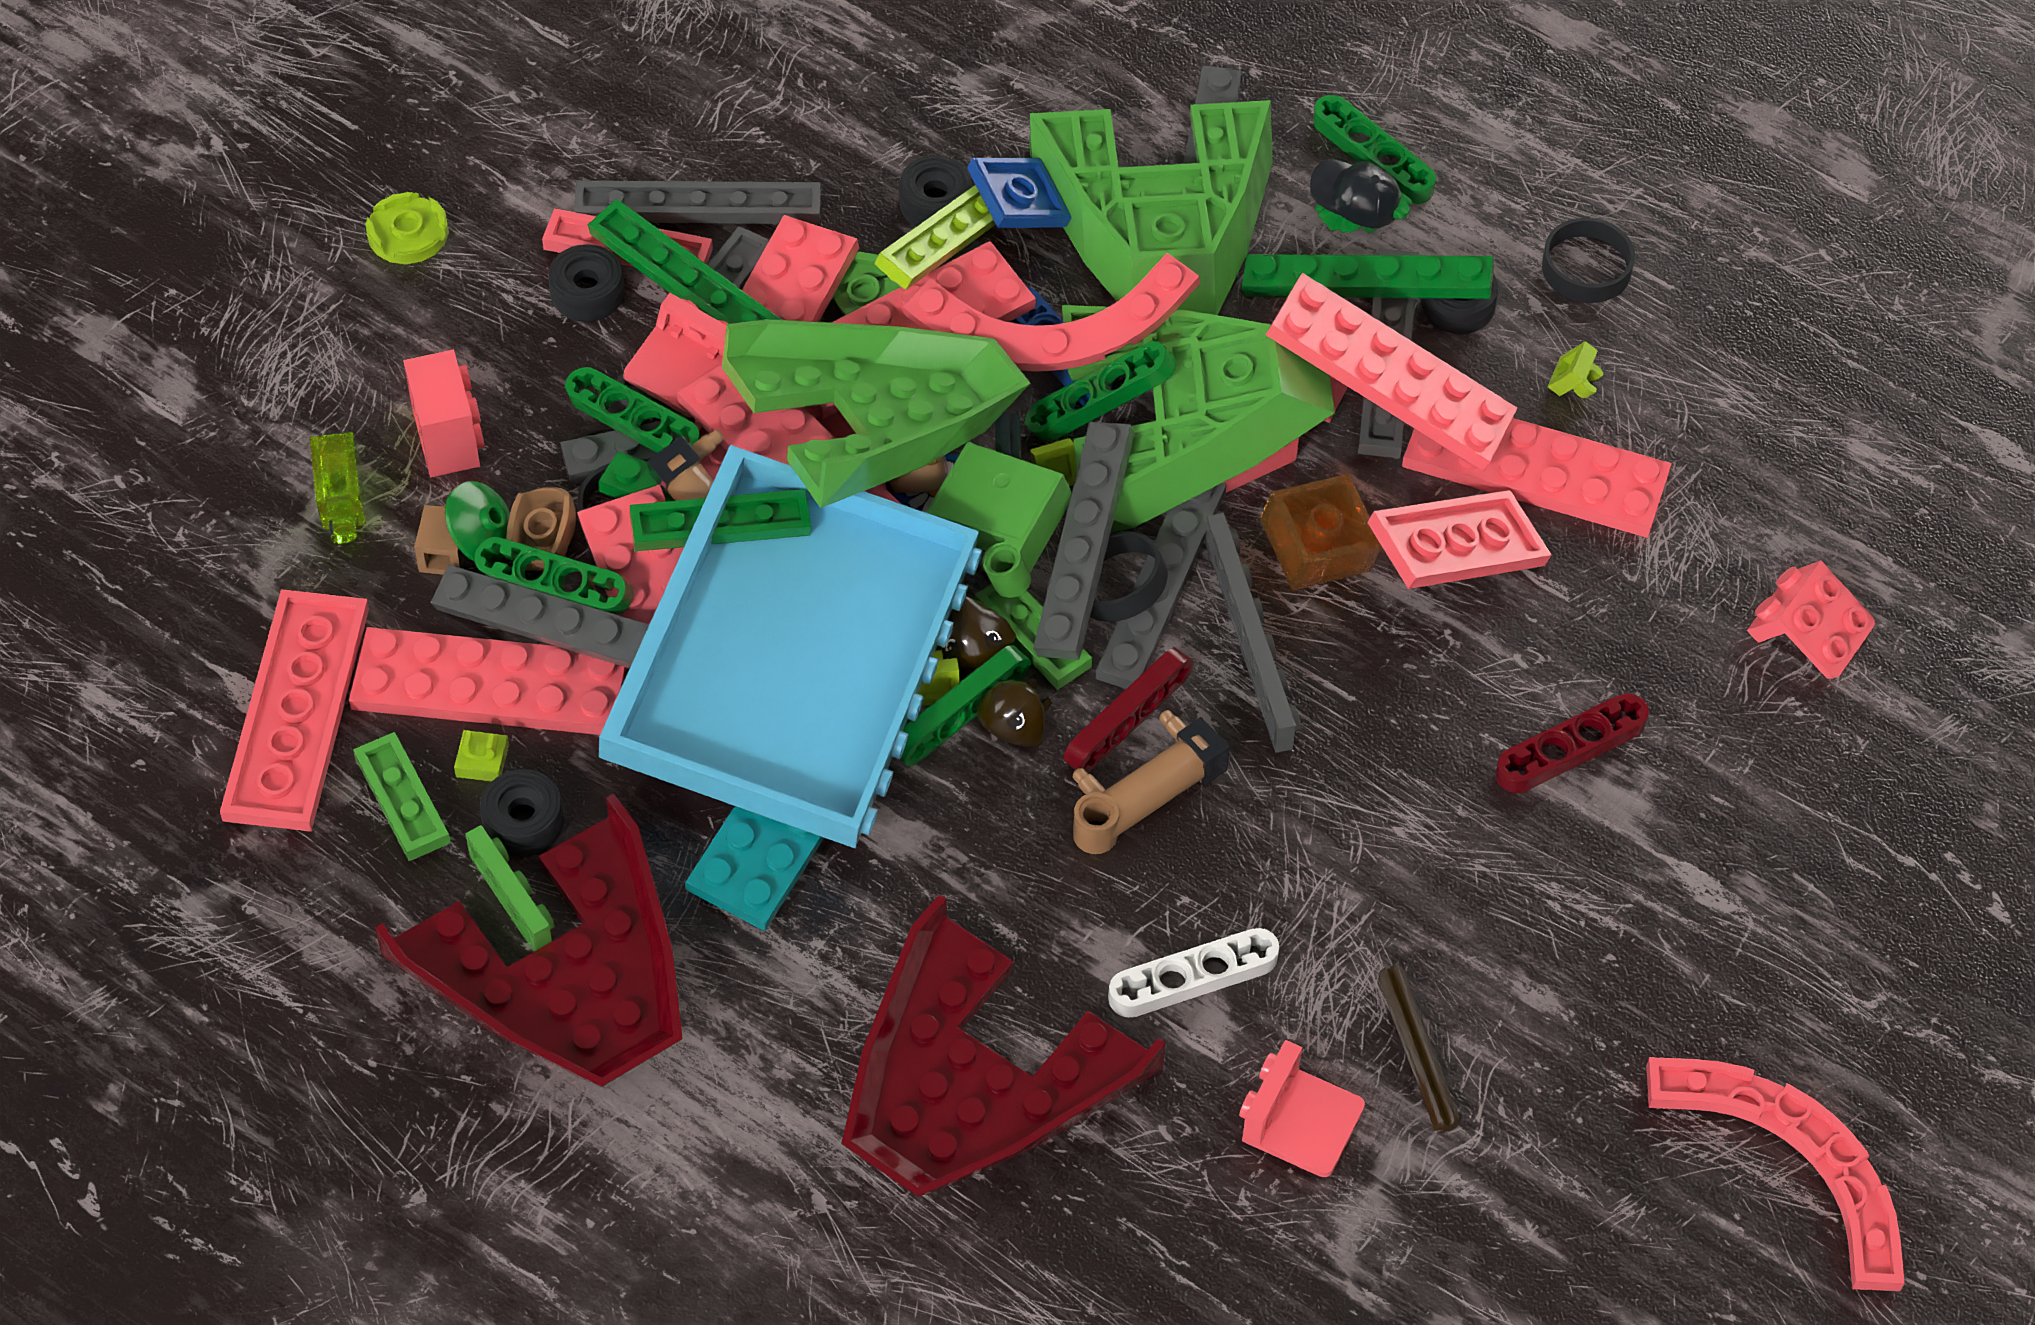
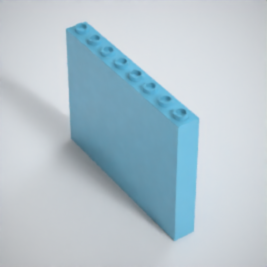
(792, 659)

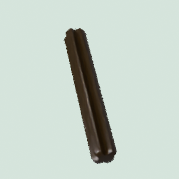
(1418, 1049)

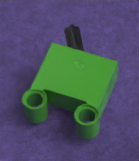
(1007, 502)

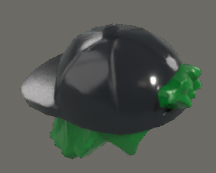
(1356, 196)

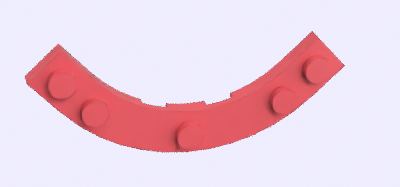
(1066, 343)
(1812, 1131)

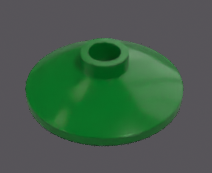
(475, 514)

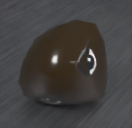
(976, 634)
(1014, 712)

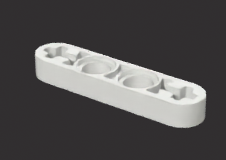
(1197, 978)

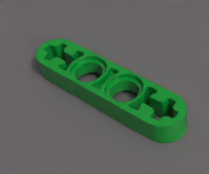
(1379, 145)
(1057, 414)
(631, 418)
(555, 571)
(960, 704)

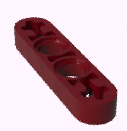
(1128, 710)
(1575, 746)

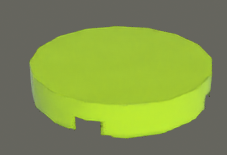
(407, 228)

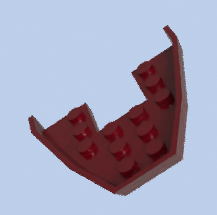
(590, 997)
(946, 1106)

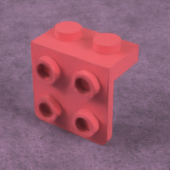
(677, 351)
(1816, 616)
(1299, 1114)

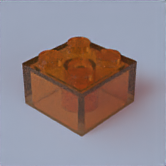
(1320, 532)

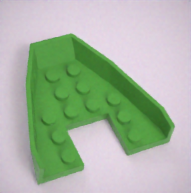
(1138, 214)
(897, 387)
(1218, 413)

